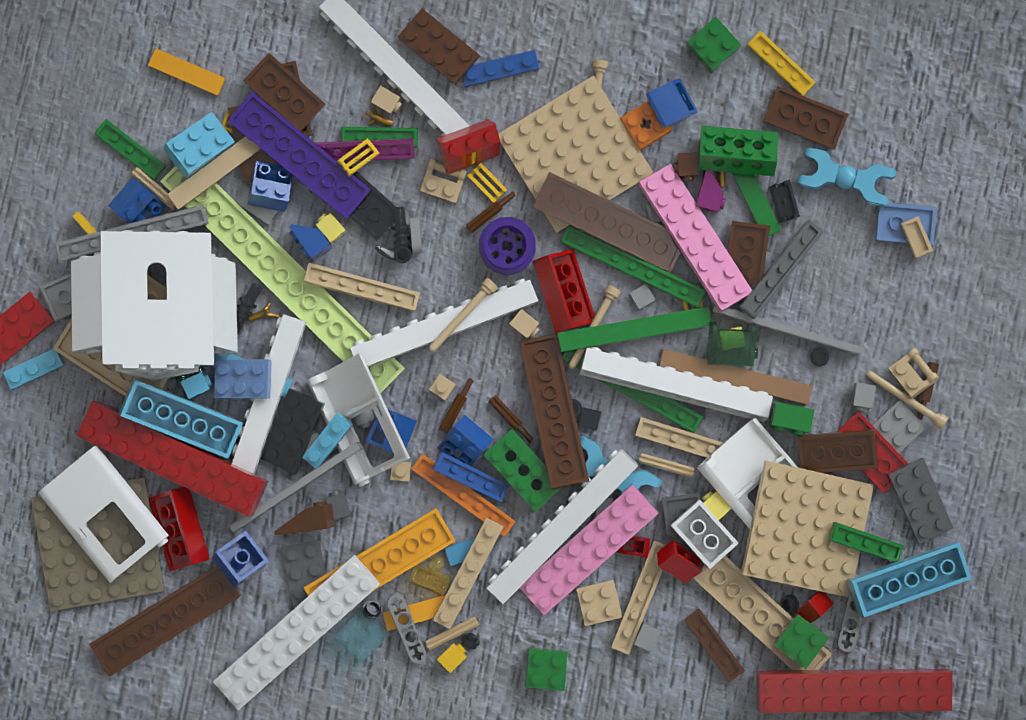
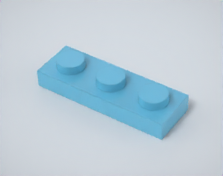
(33, 369)
(327, 440)

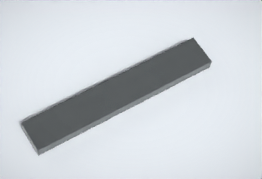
(781, 269)

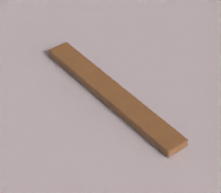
(738, 376)

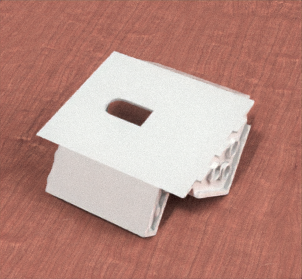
(154, 335)

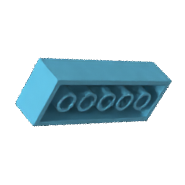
(180, 418)
(909, 579)

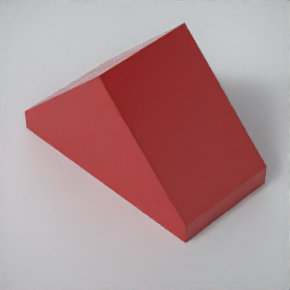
(636, 546)
(814, 607)

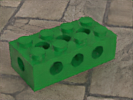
(738, 151)
(509, 470)

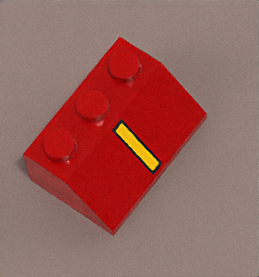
(469, 146)

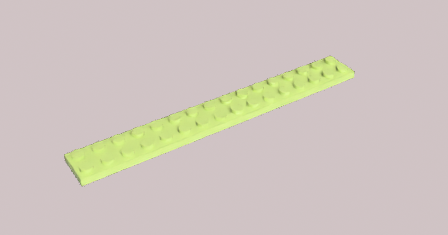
(284, 276)

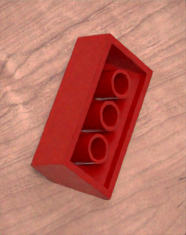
(564, 290)
(180, 520)

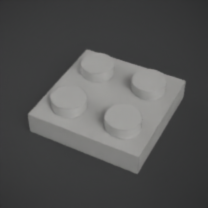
(899, 426)

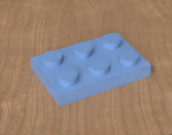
(894, 214)
(242, 379)

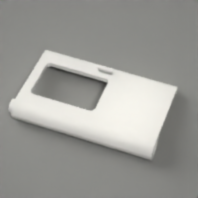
(352, 391)
(739, 464)
(84, 492)

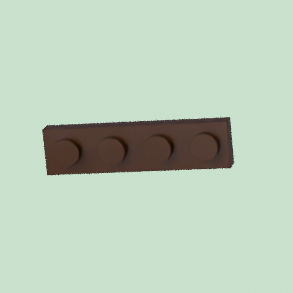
(714, 645)

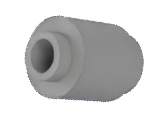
(365, 419)

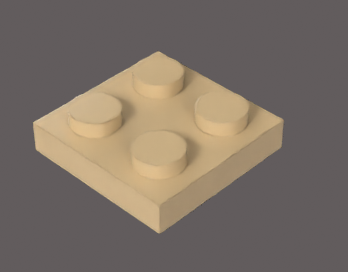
(599, 602)

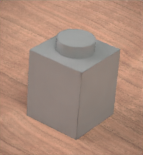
(863, 396)
(646, 638)

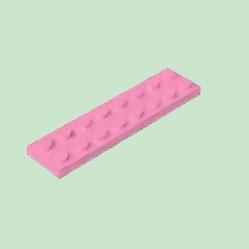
(695, 237)
(588, 549)

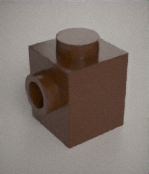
(686, 166)

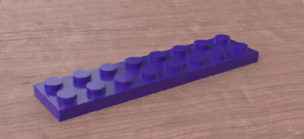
(298, 155)

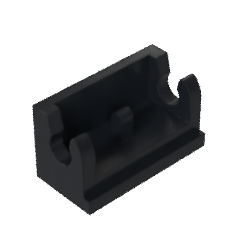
(784, 201)

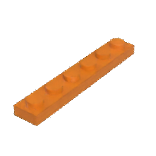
(462, 494)

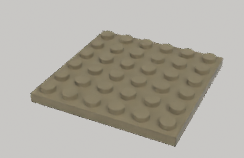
(70, 573)

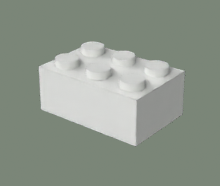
(704, 534)

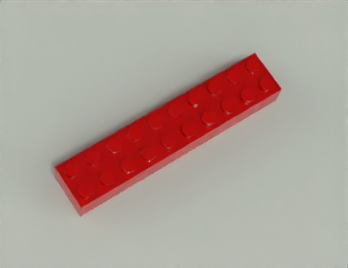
(173, 459)
(853, 690)

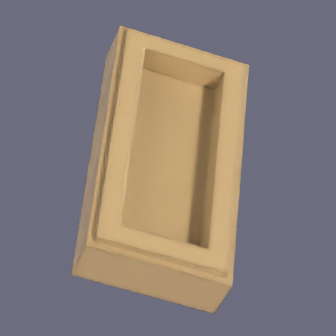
(916, 237)

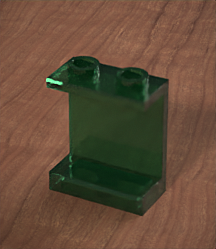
(732, 346)

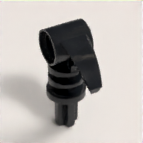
(401, 238)
(246, 305)

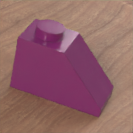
(710, 194)

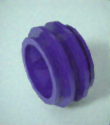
(515, 227)

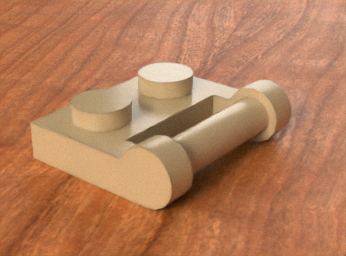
(441, 187)
(908, 377)

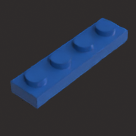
(501, 68)
(470, 477)

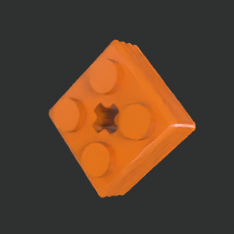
(642, 136)

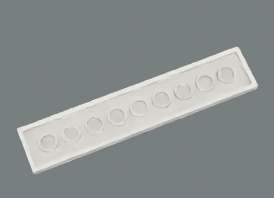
(296, 632)

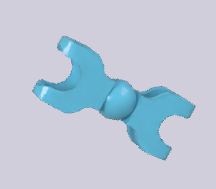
(846, 177)
(596, 458)

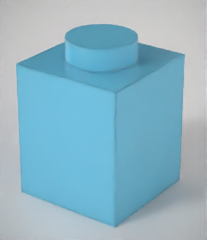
(196, 385)

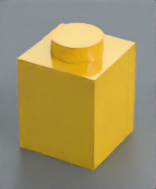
(452, 656)

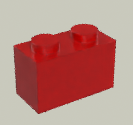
(679, 561)

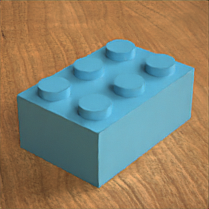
(198, 145)

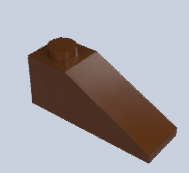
(310, 519)

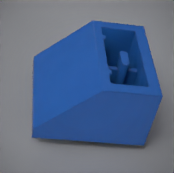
(671, 103)
(270, 187)
(136, 203)
(312, 240)
(404, 427)
(465, 441)

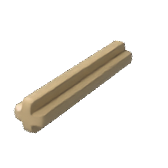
(153, 187)
(666, 465)
(451, 633)

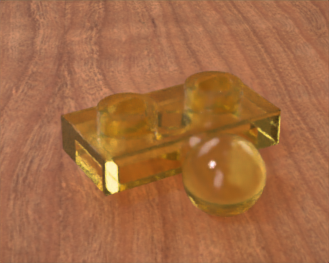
(430, 578)

